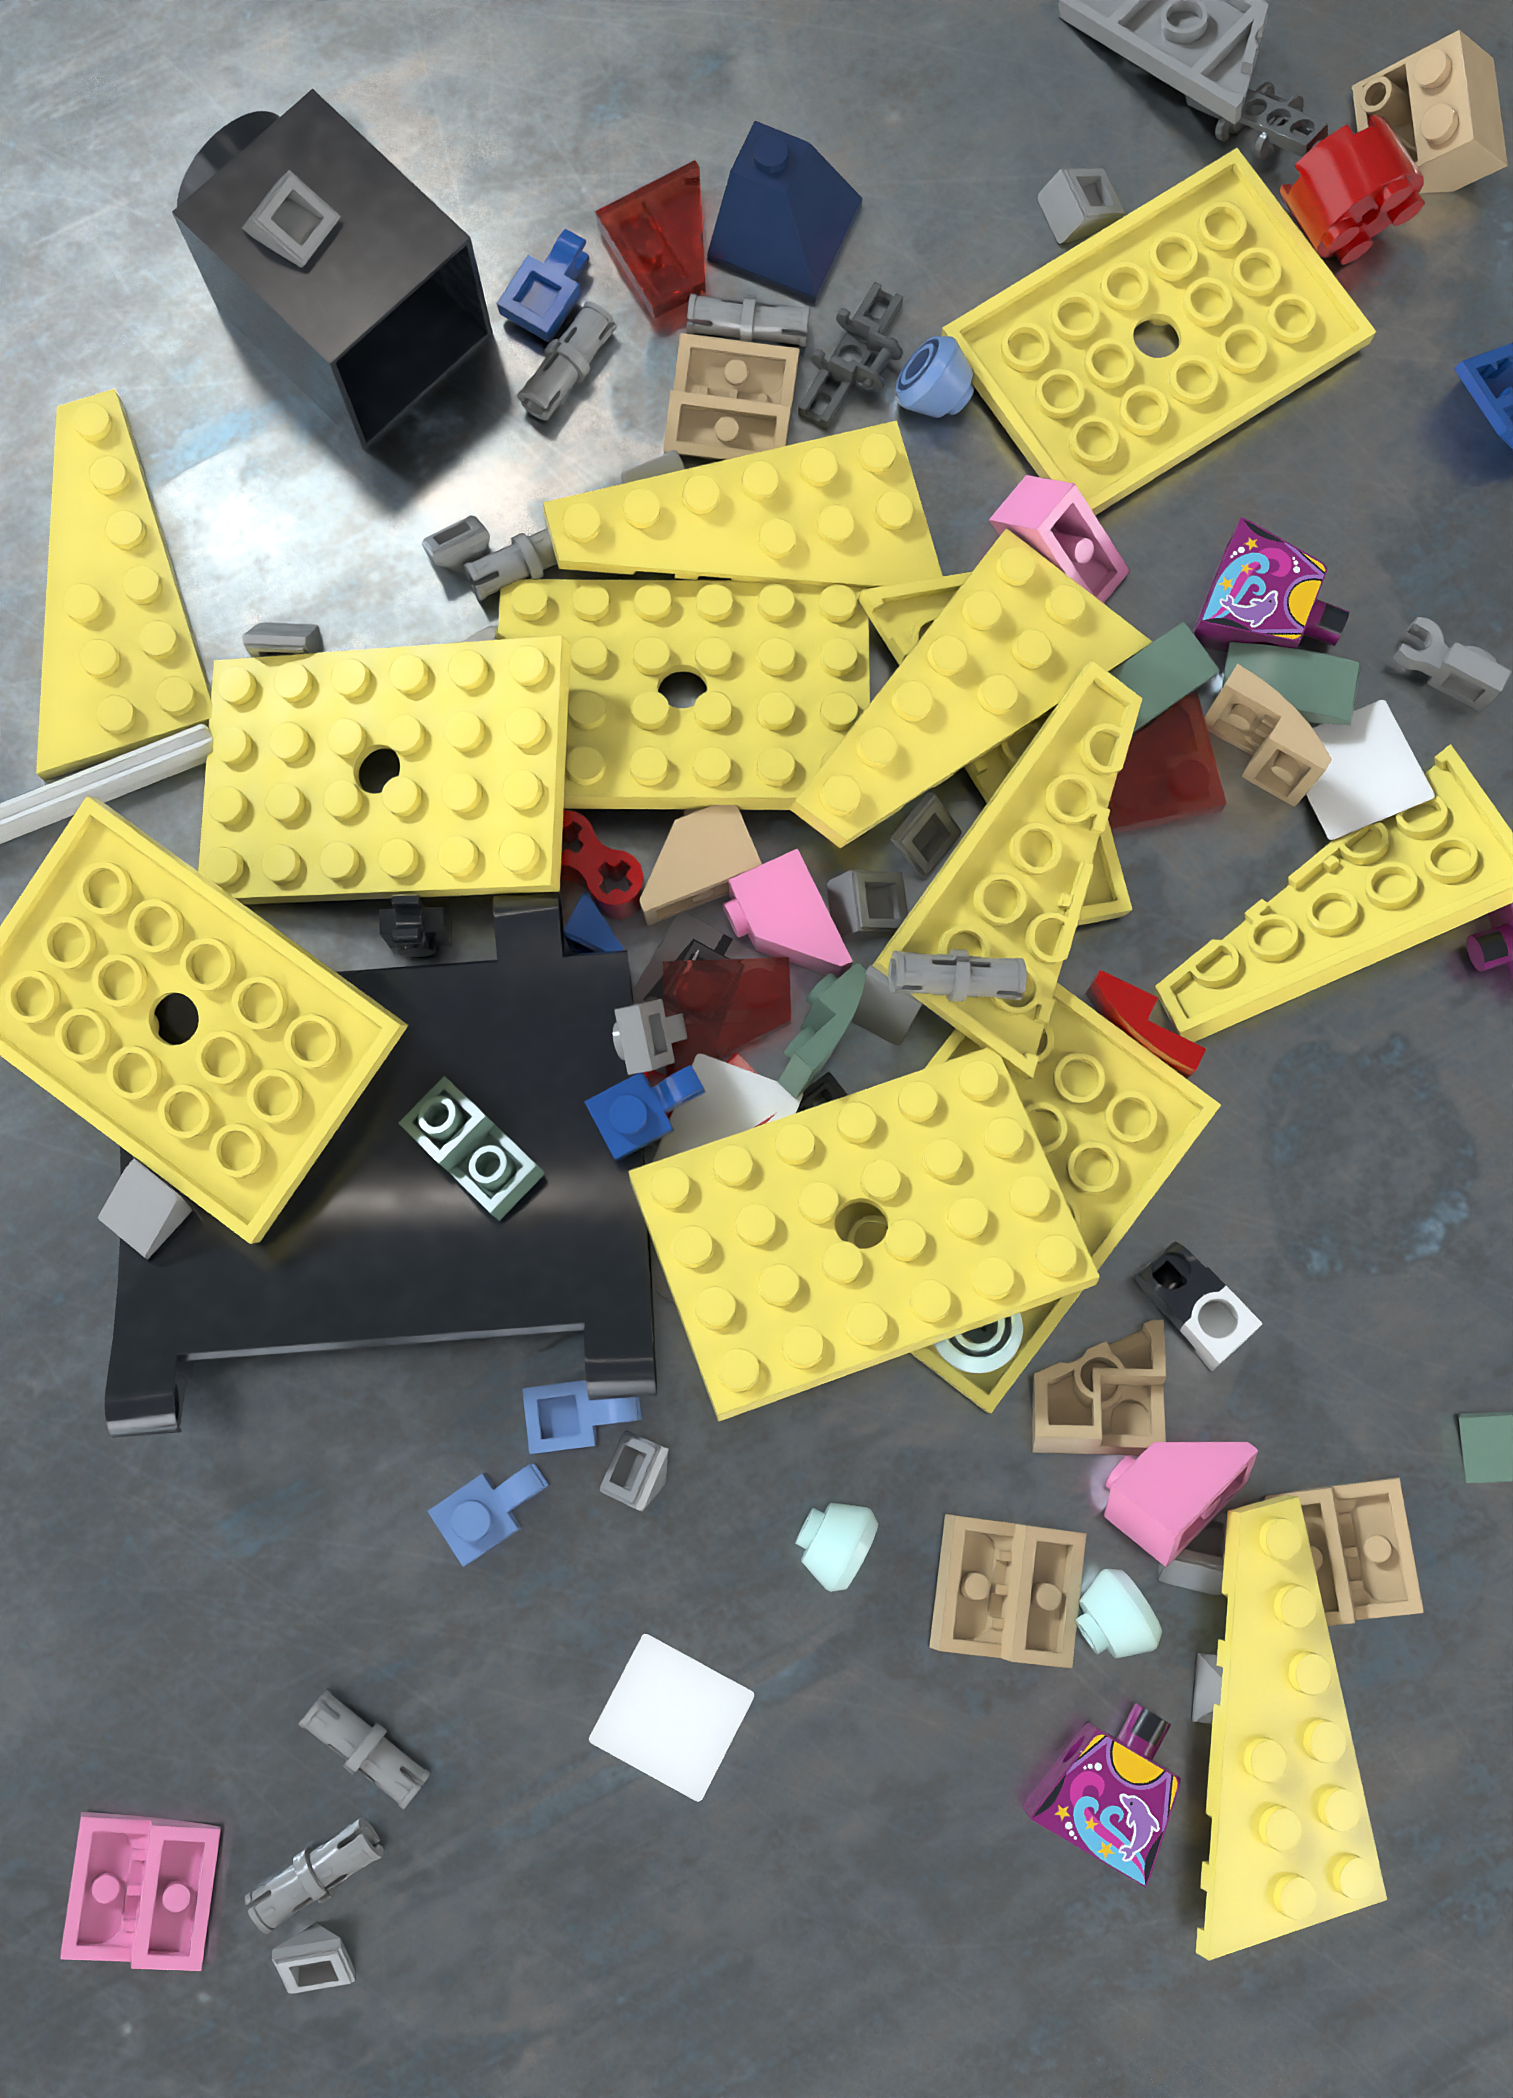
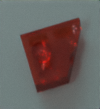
(660, 238)
(1167, 772)
(725, 1004)

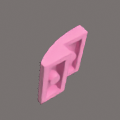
(140, 1891)

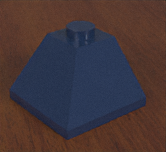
(783, 214)

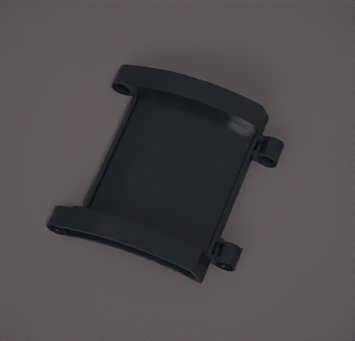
(383, 1235)

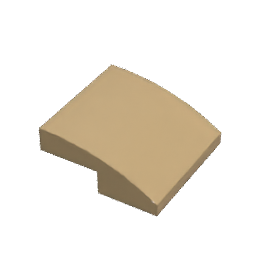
(730, 397)
(1268, 727)
(1361, 1550)
(1008, 1591)

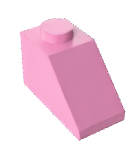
(1065, 531)
(786, 915)
(1175, 1492)

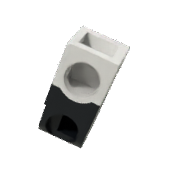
(1197, 1303)

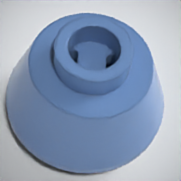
(936, 379)

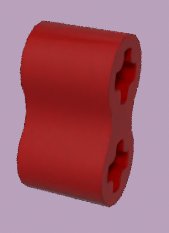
(596, 864)

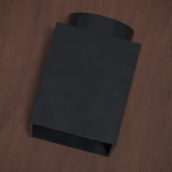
(380, 300)

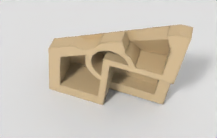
(1105, 1399)

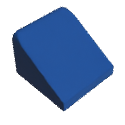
(588, 930)

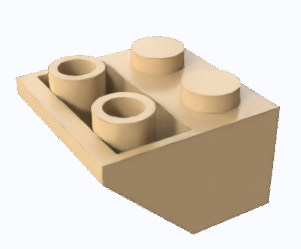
(1441, 110)

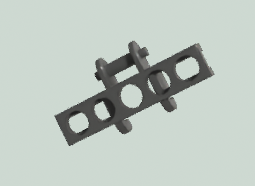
(1259, 110)
(868, 329)

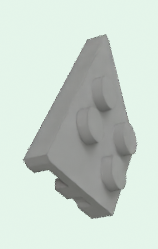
(1190, 44)

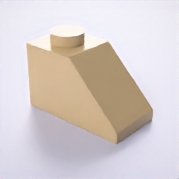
(698, 861)

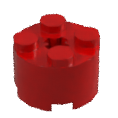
(1353, 189)

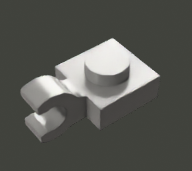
(1458, 671)
(645, 1035)

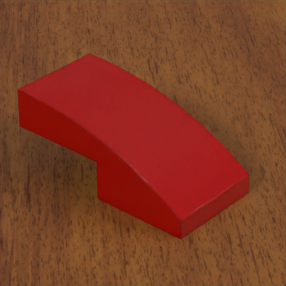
(1130, 1010)

